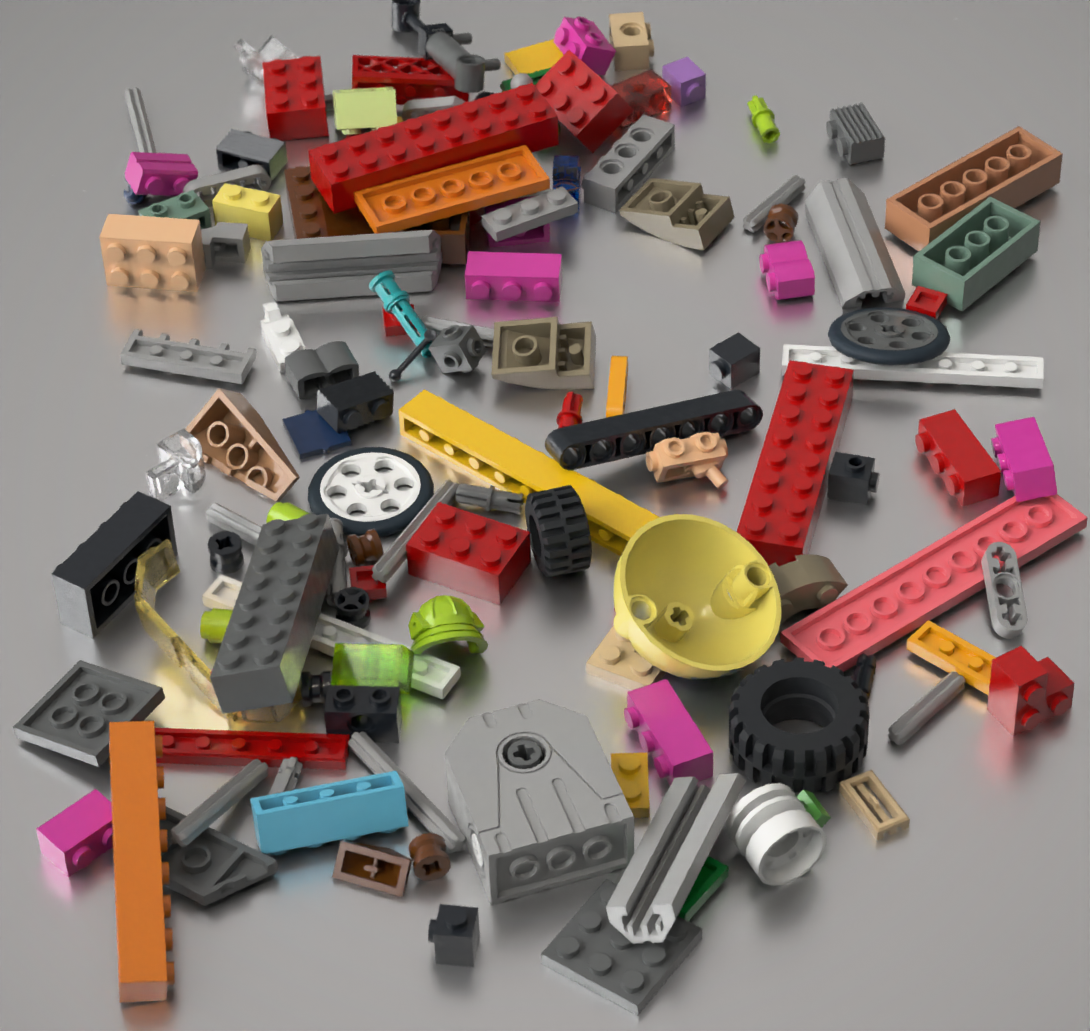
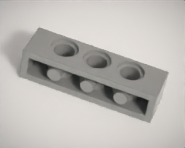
(628, 163)

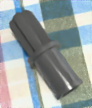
(489, 498)

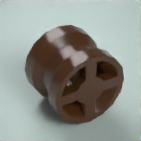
(774, 226)
(365, 548)
(429, 856)

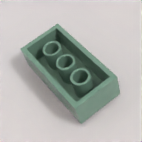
(976, 252)

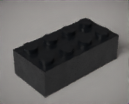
(101, 573)

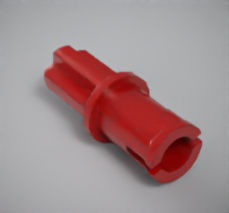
(570, 411)

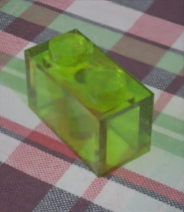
(373, 665)

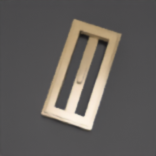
(875, 826)

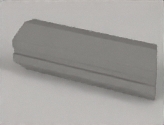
(851, 244)
(348, 264)
(671, 857)

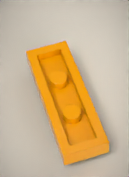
(952, 654)

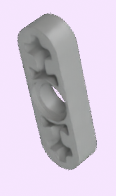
(245, 174)
(997, 603)

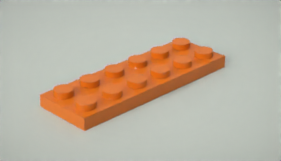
(452, 190)

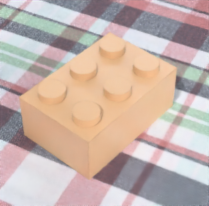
(152, 252)

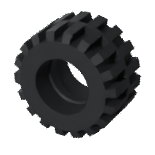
(558, 531)

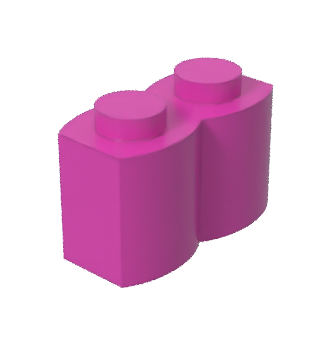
(788, 270)

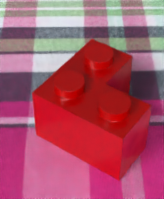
(1027, 690)

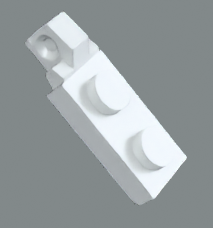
(280, 334)

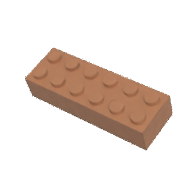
(1006, 169)

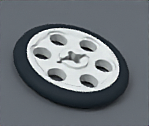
(371, 490)

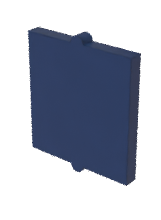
(313, 435)

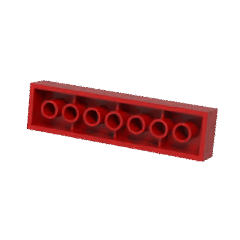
(433, 142)
(796, 461)

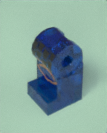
(568, 174)

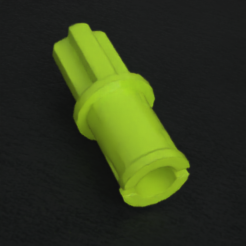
(763, 119)

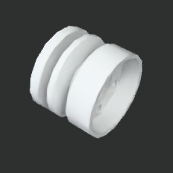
(775, 834)

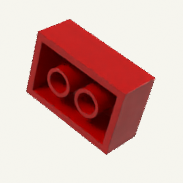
(295, 98)
(583, 101)
(468, 553)

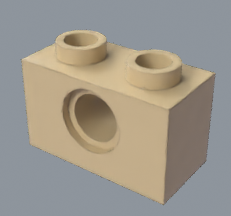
(631, 41)

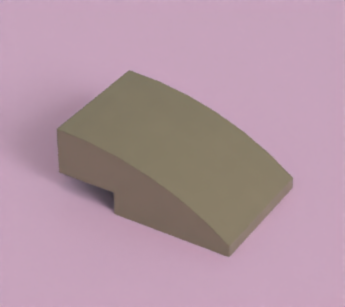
(678, 212)
(544, 353)

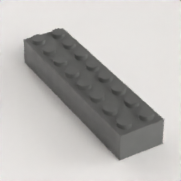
(275, 614)

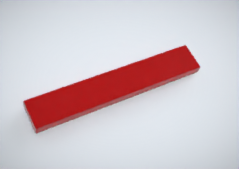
(241, 747)

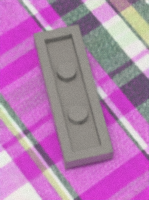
(529, 214)

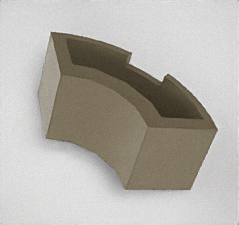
(807, 584)

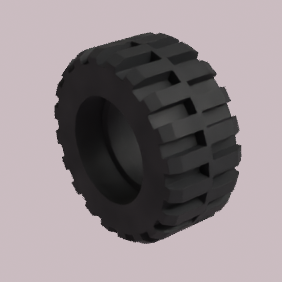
(804, 693)

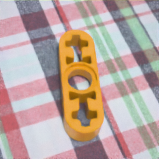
(617, 386)

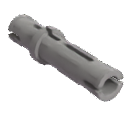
(339, 576)

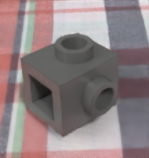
(458, 349)

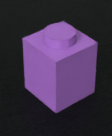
(686, 81)

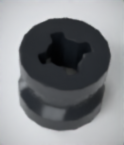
(225, 552)
(353, 606)
(314, 687)

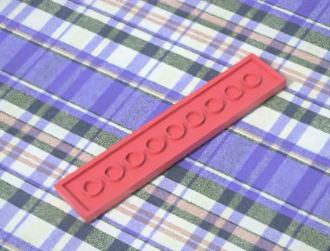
(928, 582)

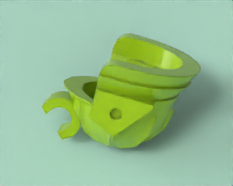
(443, 621)

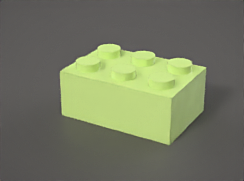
(364, 109)

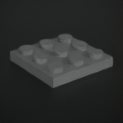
(78, 711)
(610, 964)

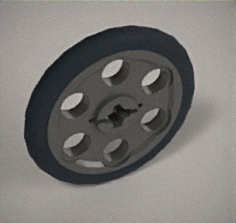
(889, 336)

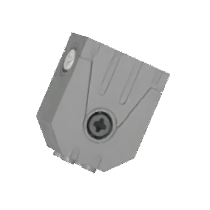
(536, 800)

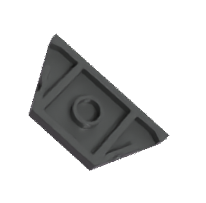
(212, 863)

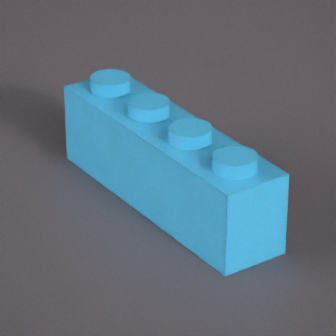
(329, 812)

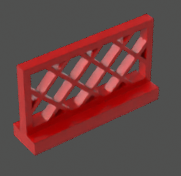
(408, 79)

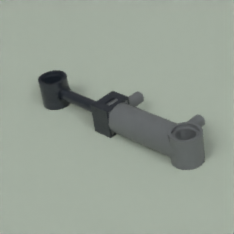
(441, 45)

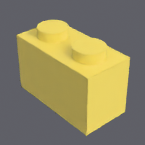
(249, 206)

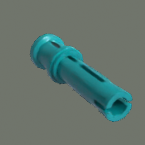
(395, 303)

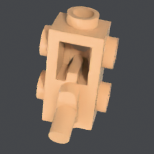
(689, 457)

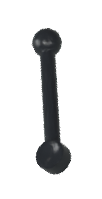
(430, 335)

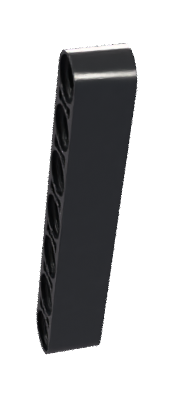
(640, 430)

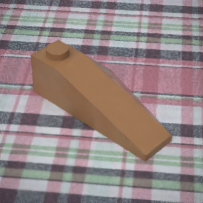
(242, 444)

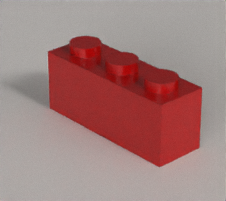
(958, 458)

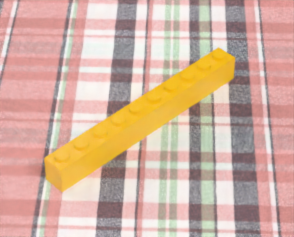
(516, 466)

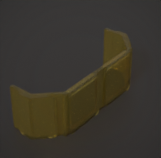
(153, 571)

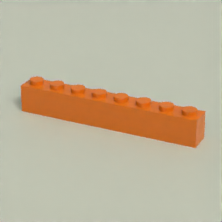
(138, 864)

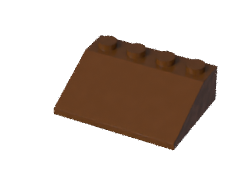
(312, 215)

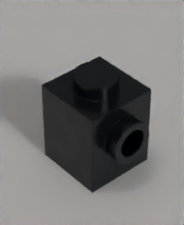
(734, 360)
(852, 478)
(455, 935)

